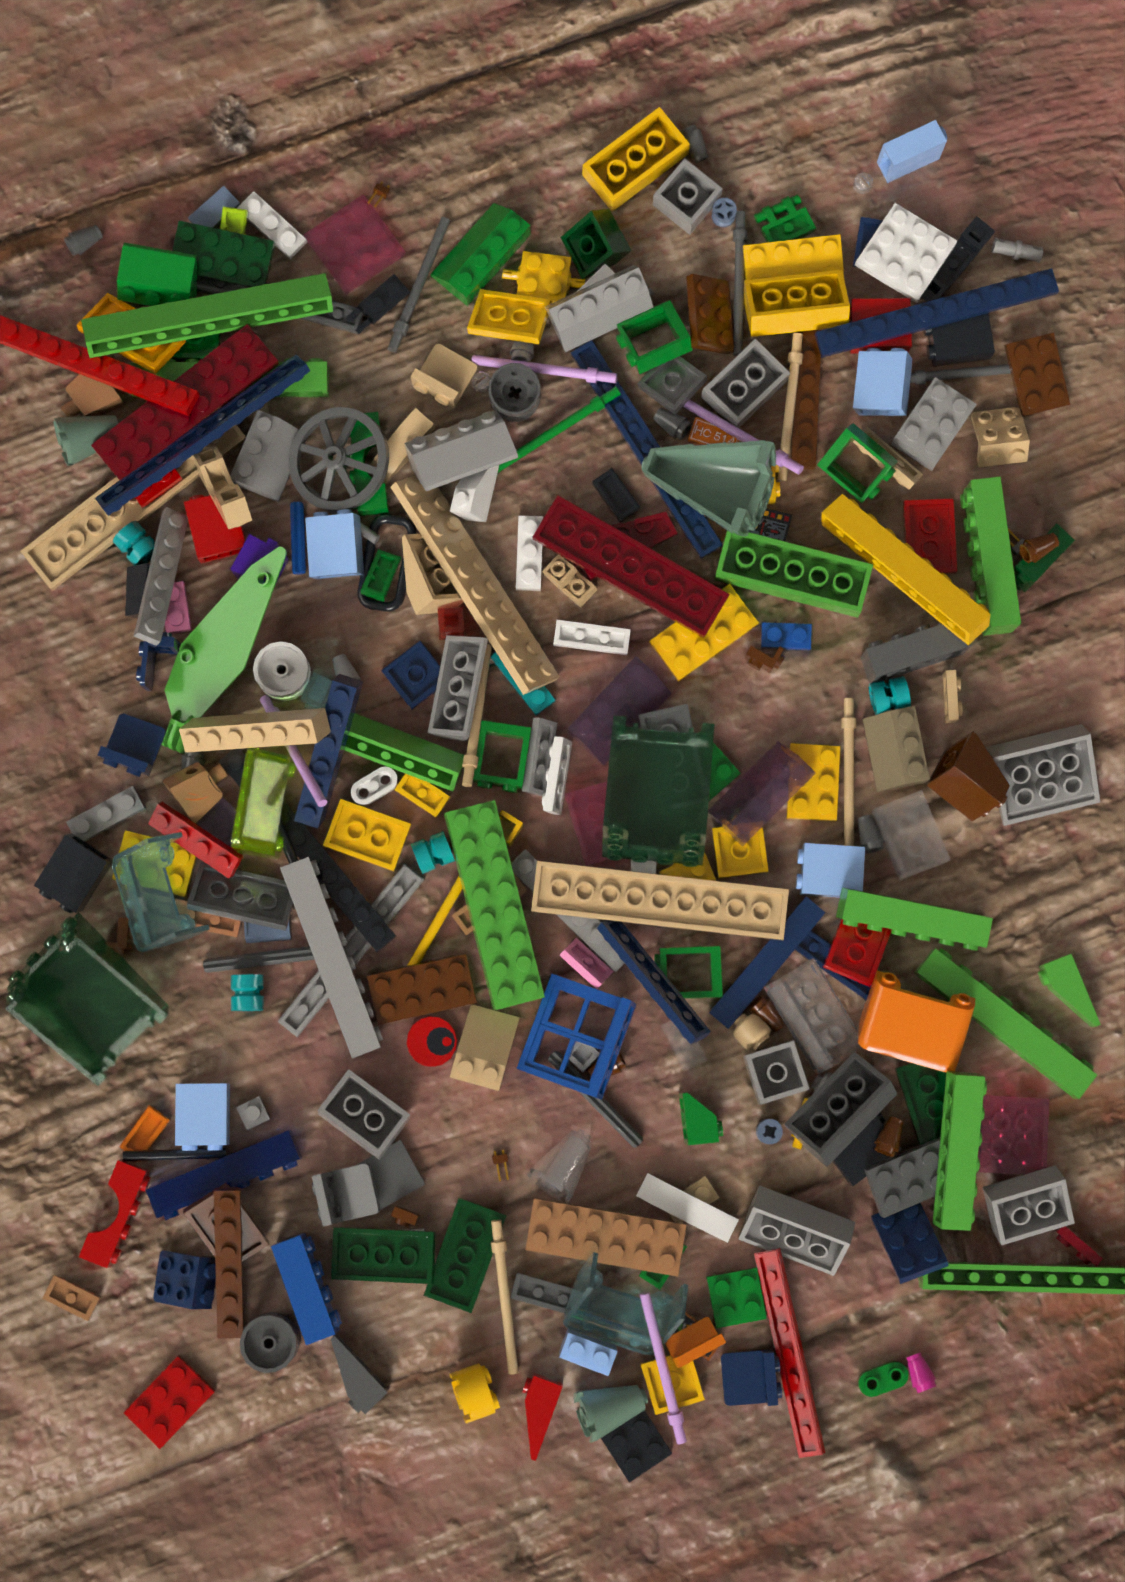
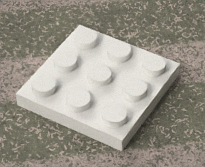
(906, 253)

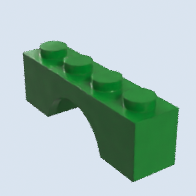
(379, 502)

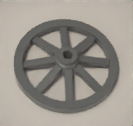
(342, 460)

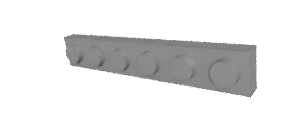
(161, 576)
(585, 928)

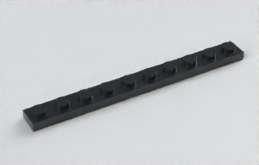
(335, 881)

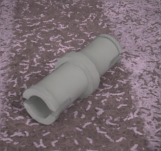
(1017, 249)

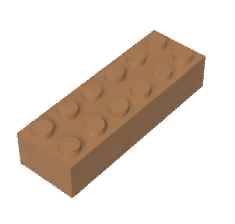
(616, 1236)

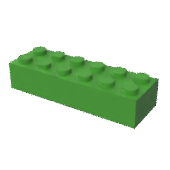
(991, 553)
(794, 572)

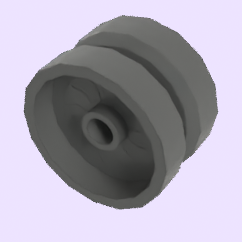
(281, 1331)

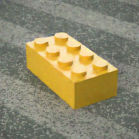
(635, 159)
(796, 303)

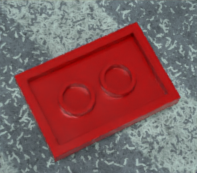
(931, 532)
(857, 952)
(169, 1402)

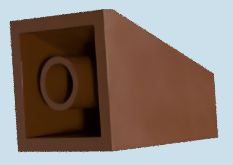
(969, 778)

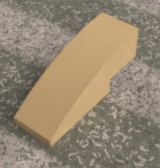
(413, 426)

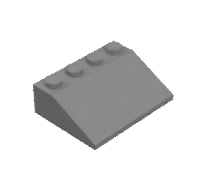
(1047, 773)

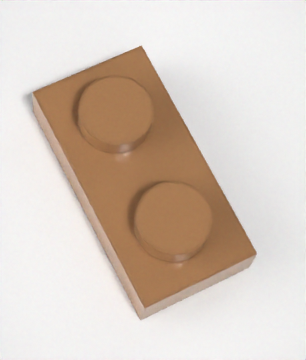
(71, 1297)

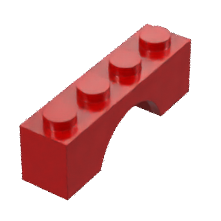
(128, 1183)

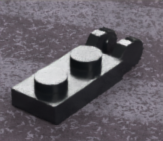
(379, 302)

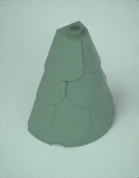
(717, 479)

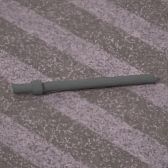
(739, 238)
(401, 327)
(921, 377)

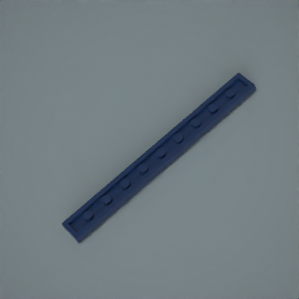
(936, 313)
(202, 434)
(640, 442)

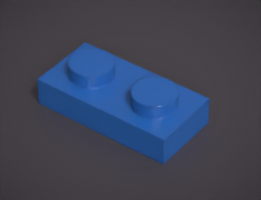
(787, 635)

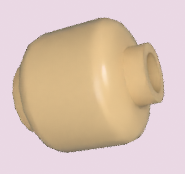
(752, 1032)

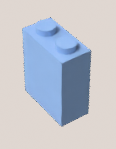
(912, 151)
(882, 382)
(334, 545)
(829, 868)
(202, 1116)
(588, 1352)

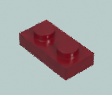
(1084, 1252)

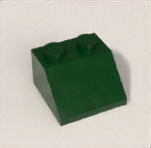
(595, 242)

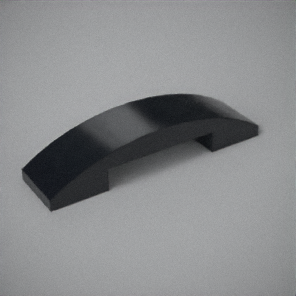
(964, 252)

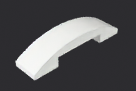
(687, 1208)

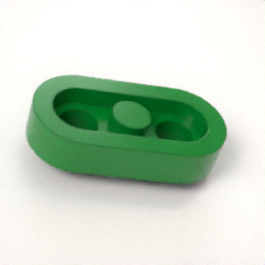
(883, 1378)

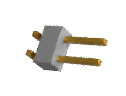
(1015, 549)

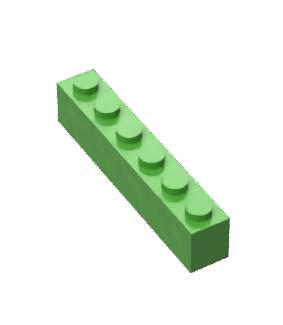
(404, 752)
(915, 918)
(959, 1150)

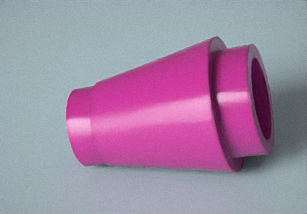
(920, 1373)

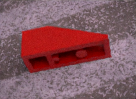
(539, 1404)

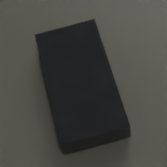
(616, 495)

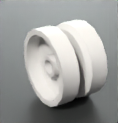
(277, 657)

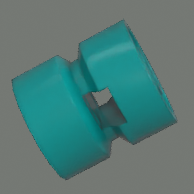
(134, 541)
(898, 695)
(432, 852)
(247, 992)

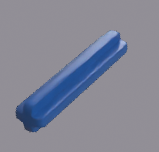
(298, 538)

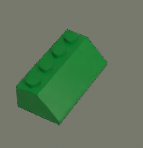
(482, 252)

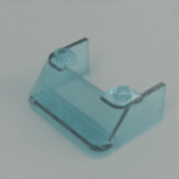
(149, 896)
(618, 1315)

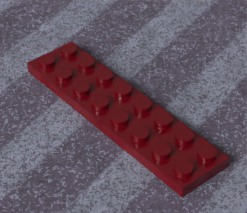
(217, 379)
(630, 566)

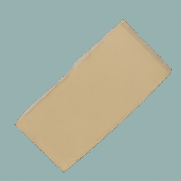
(569, 580)

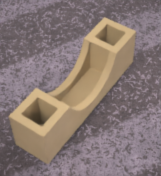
(226, 496)

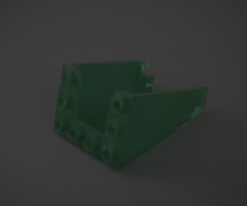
(657, 794)
(83, 998)

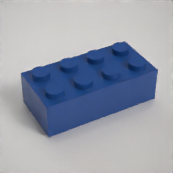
(306, 1288)

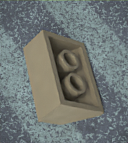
(896, 749)

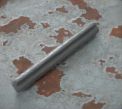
(257, 959)
(601, 1106)

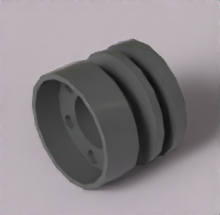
(520, 379)

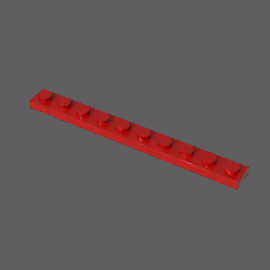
(100, 368)

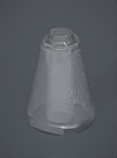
(563, 1165)

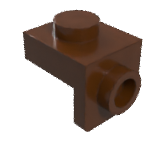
(759, 660)
(124, 936)

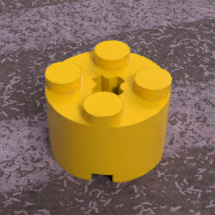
(473, 1392)

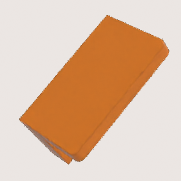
(693, 1342)

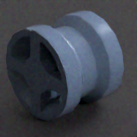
(724, 206)
(767, 1128)

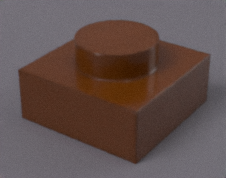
(404, 1217)

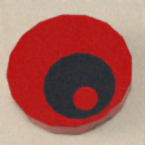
(431, 1041)

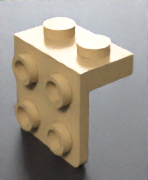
(444, 375)
(1000, 436)

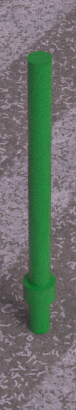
(596, 404)

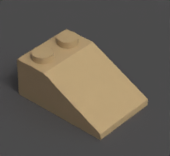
(425, 579)
(484, 1047)

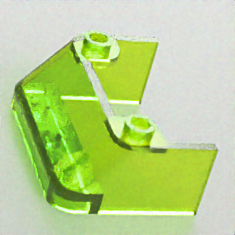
(261, 803)

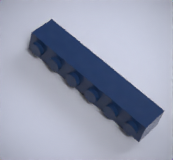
(329, 751)

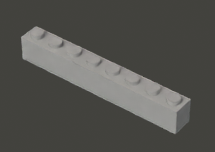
(330, 956)

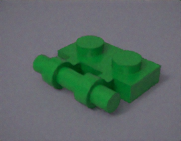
(790, 227)

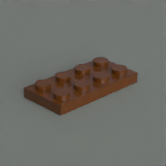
(421, 988)

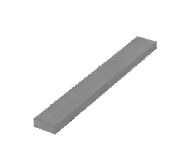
(387, 906)

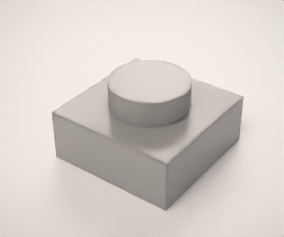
(583, 1055)
(253, 1113)

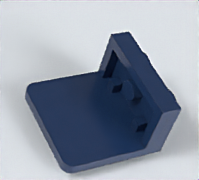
(148, 651)
(133, 745)
(185, 1280)
(750, 1377)

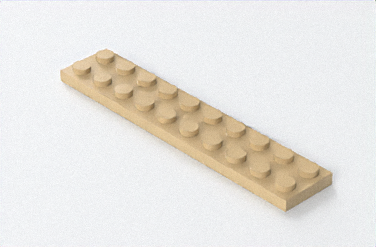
(91, 531)
(476, 585)
(660, 900)

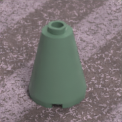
(79, 433)
(608, 1408)

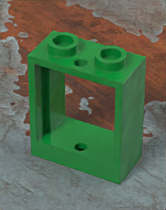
(646, 321)
(847, 481)
(508, 731)
(715, 968)

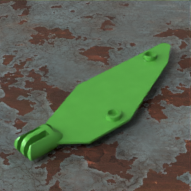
(219, 646)

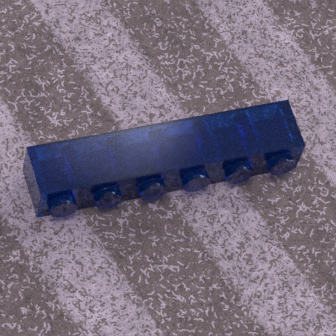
(234, 1169)

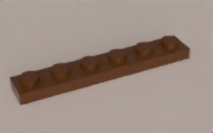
(807, 403)
(228, 1262)

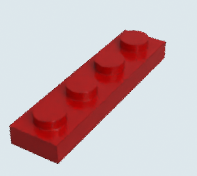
(196, 840)

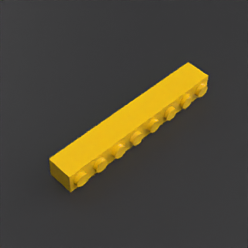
(906, 569)

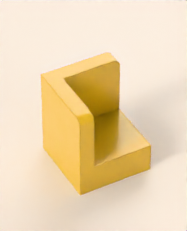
(510, 827)

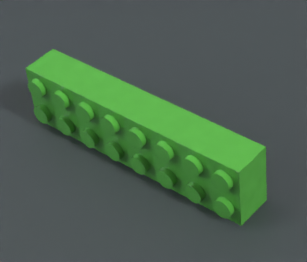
(494, 905)

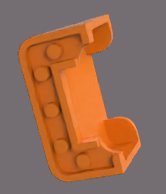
(914, 1025)

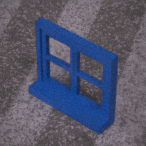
(609, 1047)

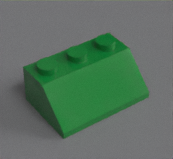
(155, 275)
(698, 1122)

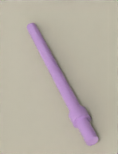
(591, 374)
(782, 458)
(298, 760)
(674, 1415)

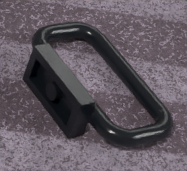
(368, 559)

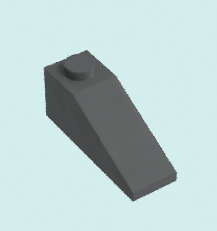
(359, 1380)

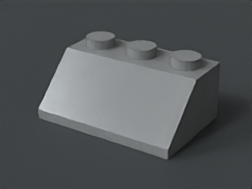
(265, 456)

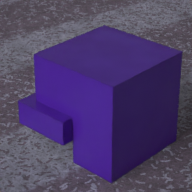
(251, 552)

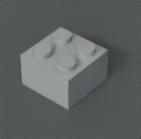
(687, 196)
(776, 1072)

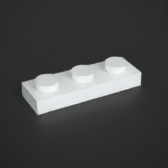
(273, 225)
(528, 555)
(591, 637)
(557, 775)

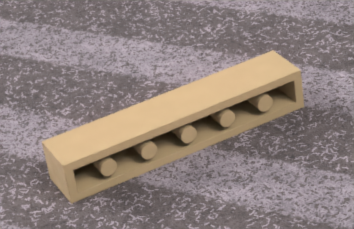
(255, 730)

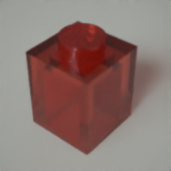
(450, 622)

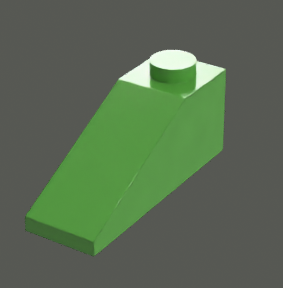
(1067, 985)

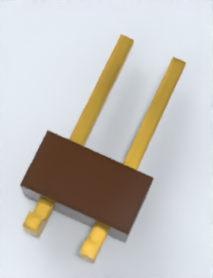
(381, 191)
(503, 1158)

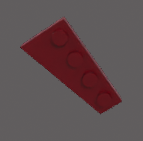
(647, 530)

